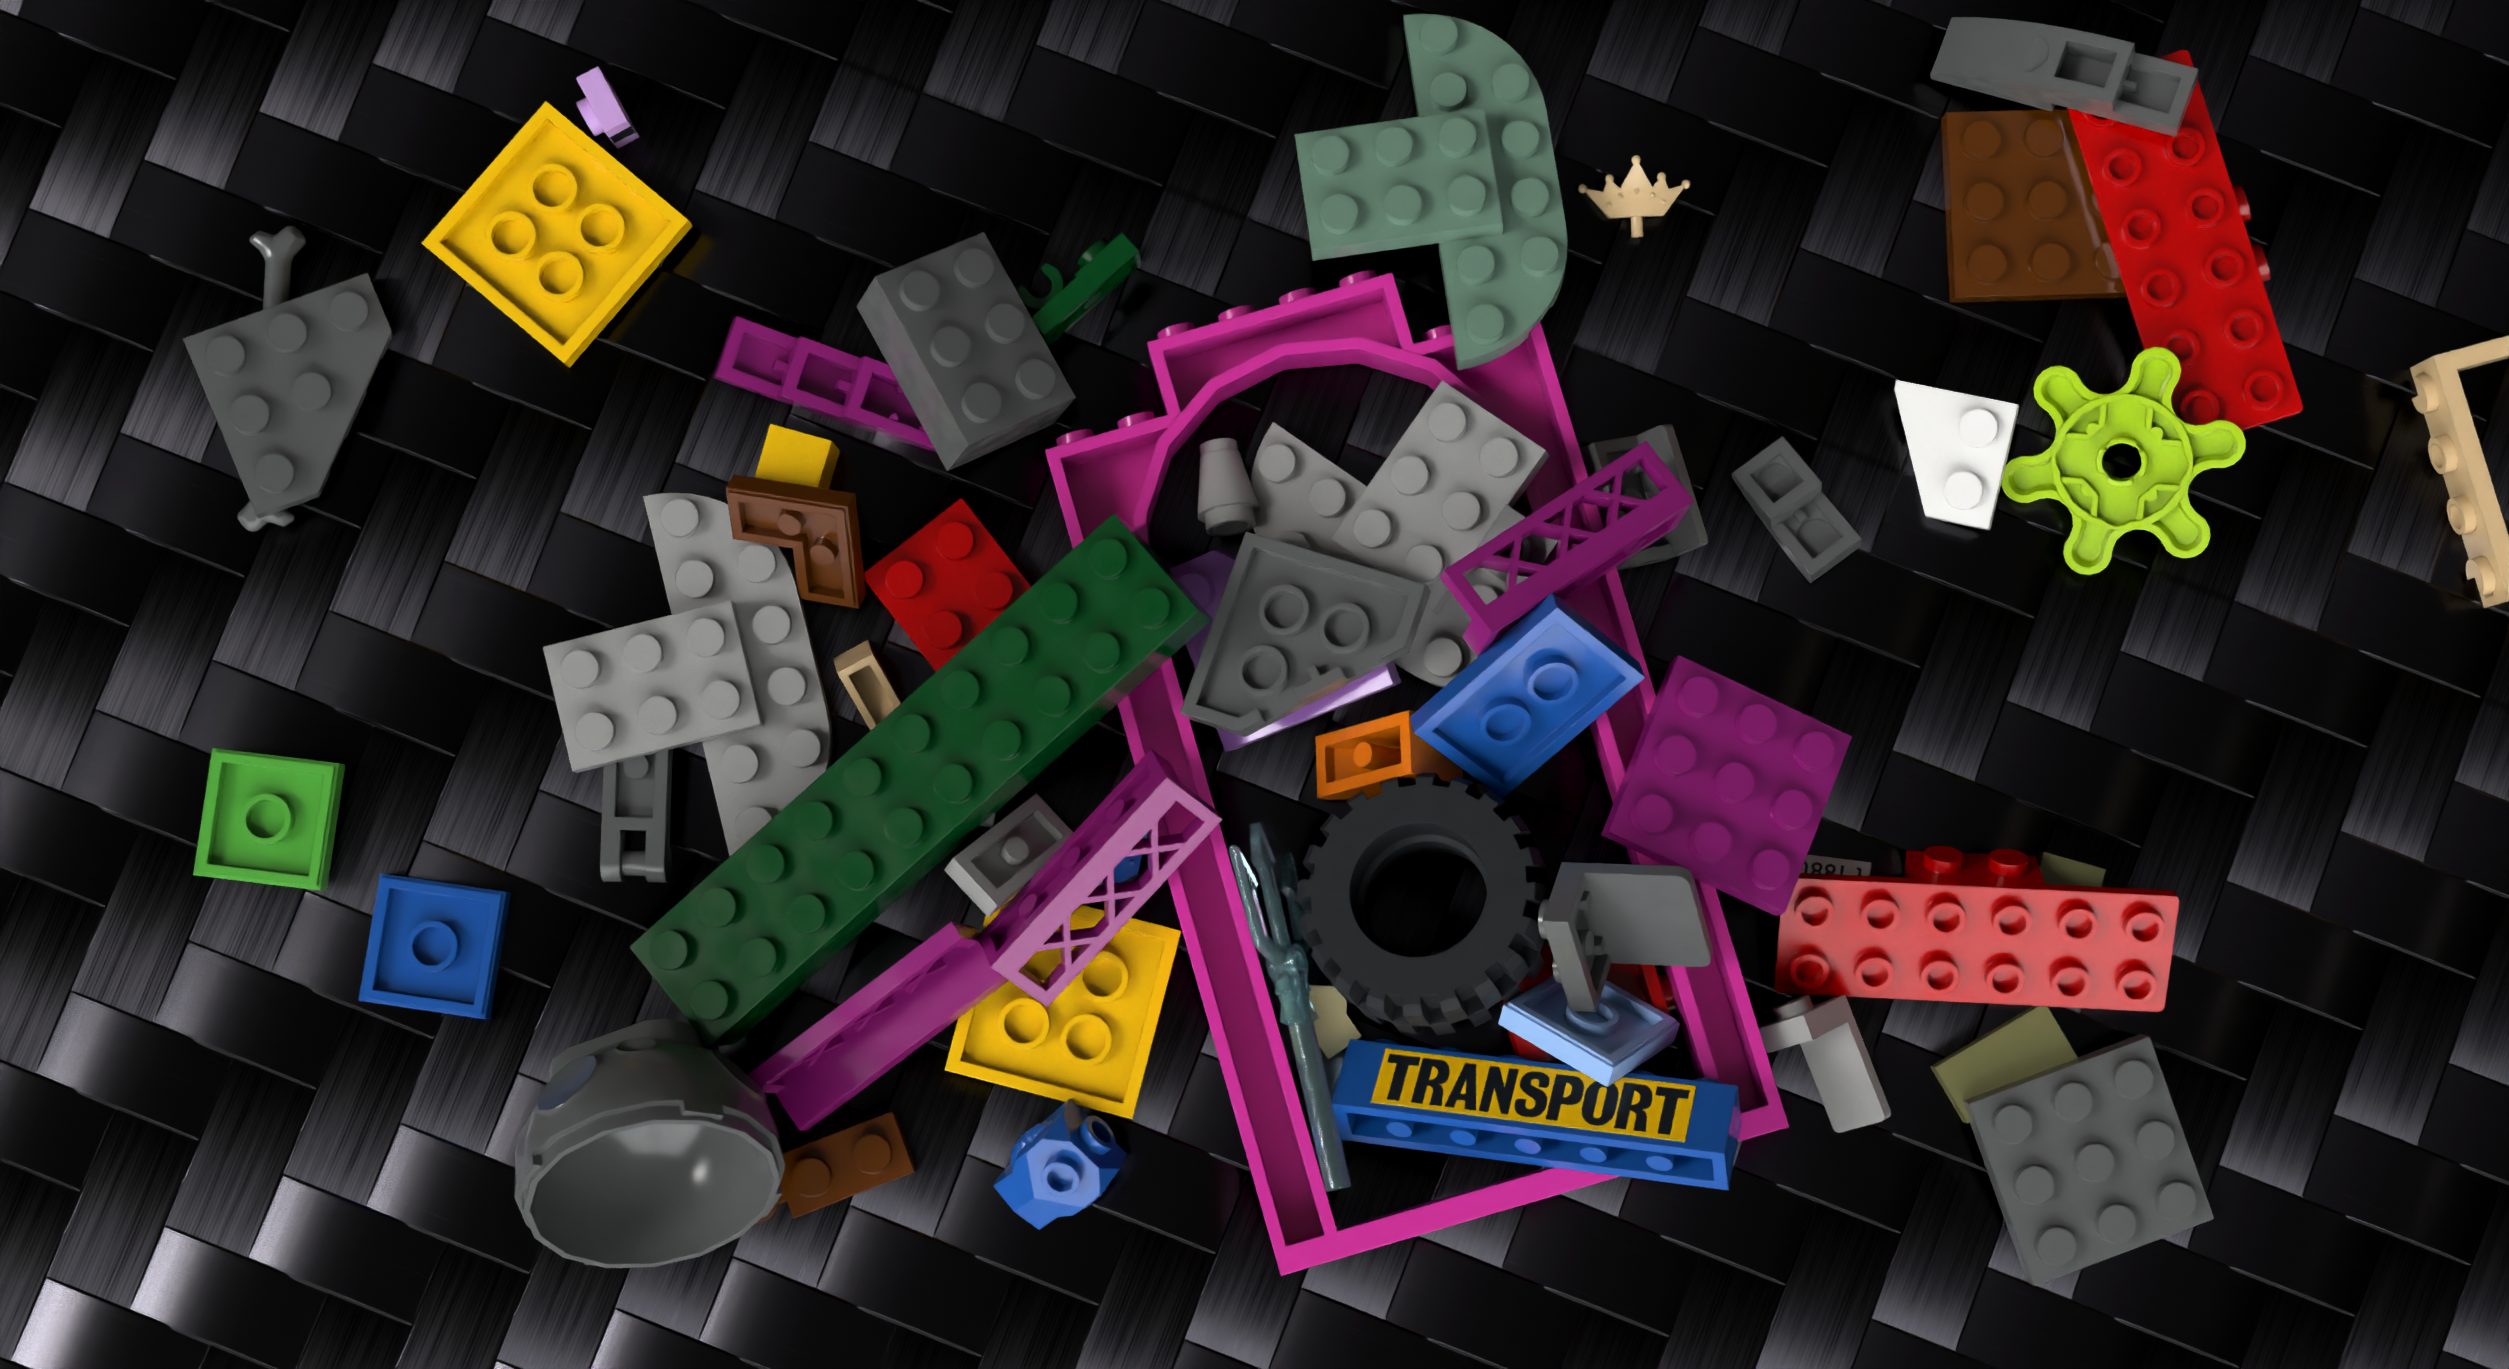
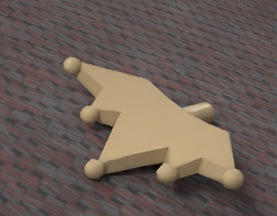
(1635, 197)

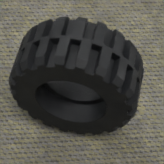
(1377, 840)

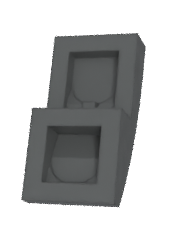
(1795, 509)

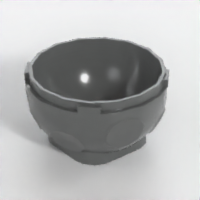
(646, 1150)

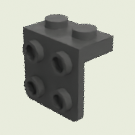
(1623, 917)

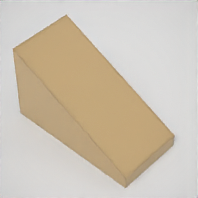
(867, 683)

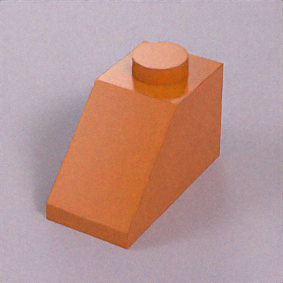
(1374, 752)

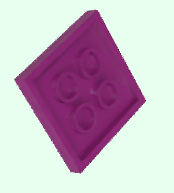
(1727, 785)

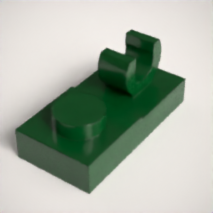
(1101, 271)

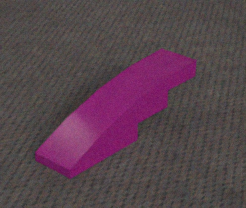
(819, 381)

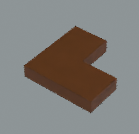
(813, 522)

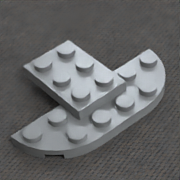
(1414, 516)
(718, 671)

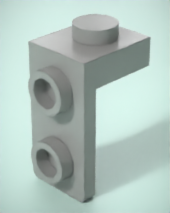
(1834, 1058)

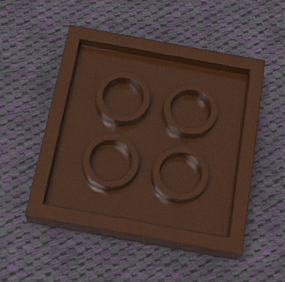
(2022, 210)

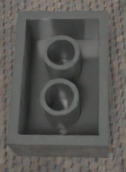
(965, 351)

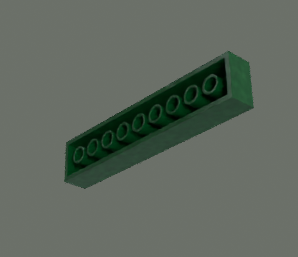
(920, 782)

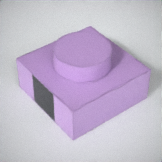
(604, 109)

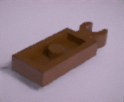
(844, 1165)

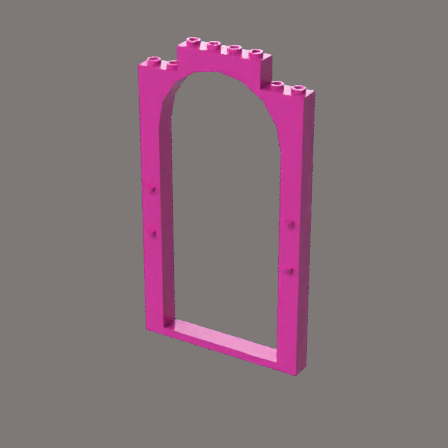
(1124, 476)

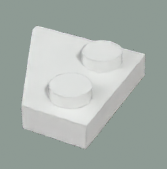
(1956, 450)

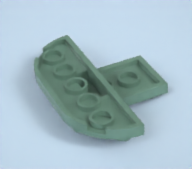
(1459, 175)

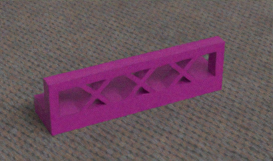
(1578, 567)
(1082, 864)
(880, 1025)

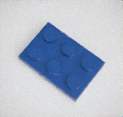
(1527, 696)

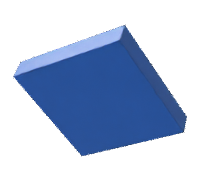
(434, 946)

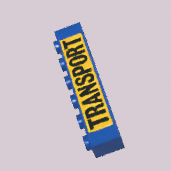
(1538, 1113)

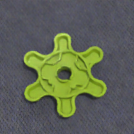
(2109, 505)

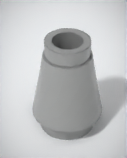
(1225, 490)

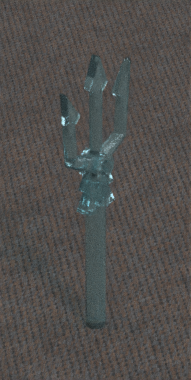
(1289, 971)

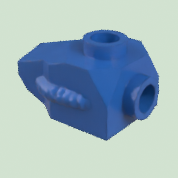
(1060, 1166)

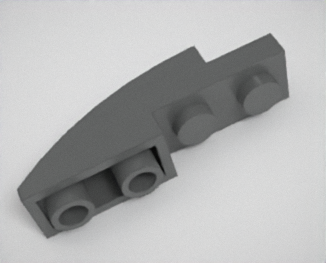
(2065, 68)

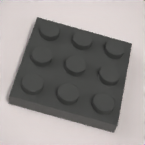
(2088, 1159)

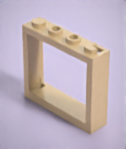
(2459, 457)

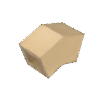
(1333, 1025)

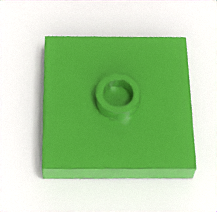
(269, 819)

